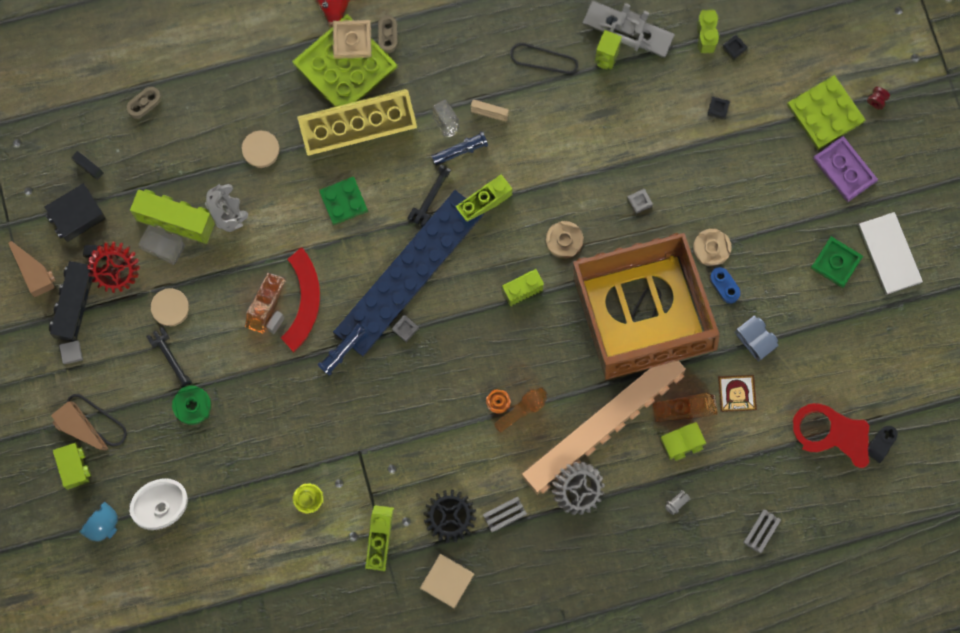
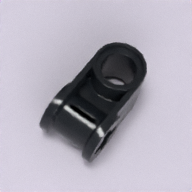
(879, 446)

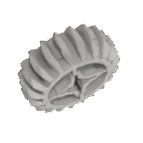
(577, 502)

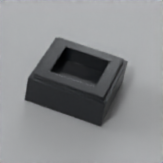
(734, 47)
(718, 108)

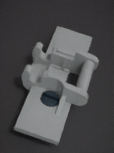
(605, 18)

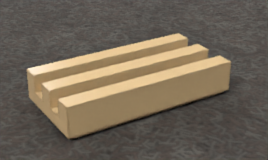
(489, 110)

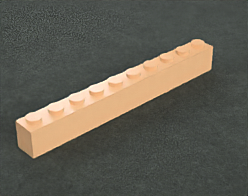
(602, 424)

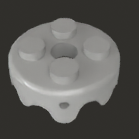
(225, 208)

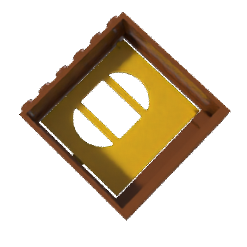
(654, 340)

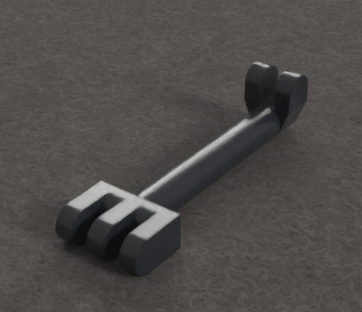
(421, 213)
(160, 341)

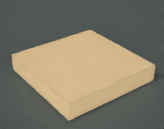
(352, 39)
(447, 581)

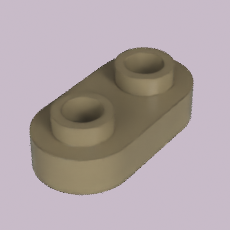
(387, 35)
(143, 102)

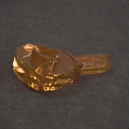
(531, 402)

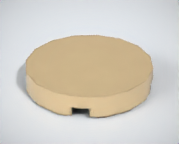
(260, 149)
(564, 239)
(712, 247)
(170, 307)

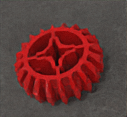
(127, 261)

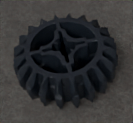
(443, 523)

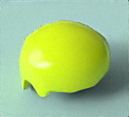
(308, 498)

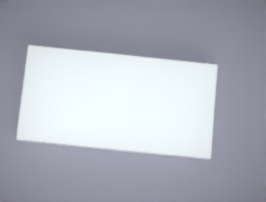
(890, 253)

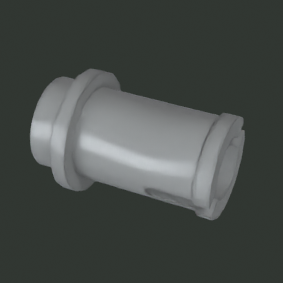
(677, 502)

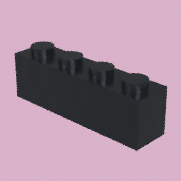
(72, 302)

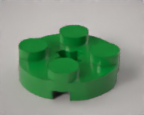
(185, 414)

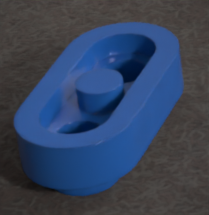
(725, 284)

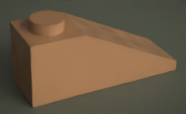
(35, 274)
(73, 422)

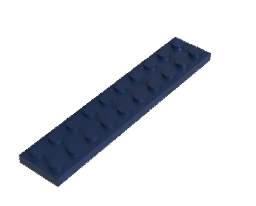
(407, 274)

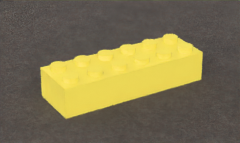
(357, 122)

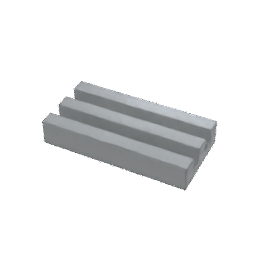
(519, 507)
(770, 517)

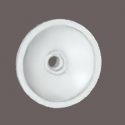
(158, 504)

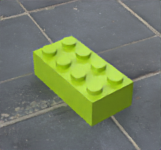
(172, 216)

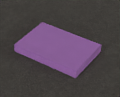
(845, 169)

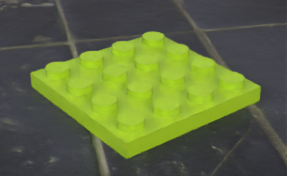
(343, 79)

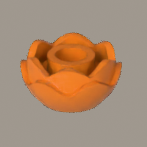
(499, 395)

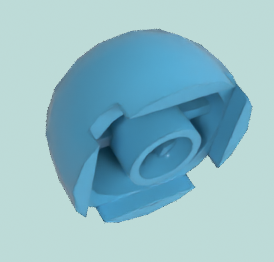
(101, 524)

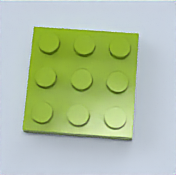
(826, 112)

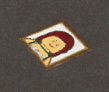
(737, 393)

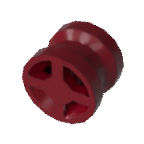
(878, 97)

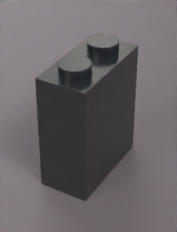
(74, 213)

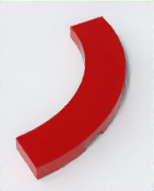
(309, 300)

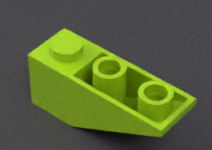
(485, 198)
(379, 537)

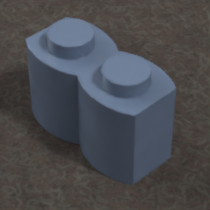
(756, 338)

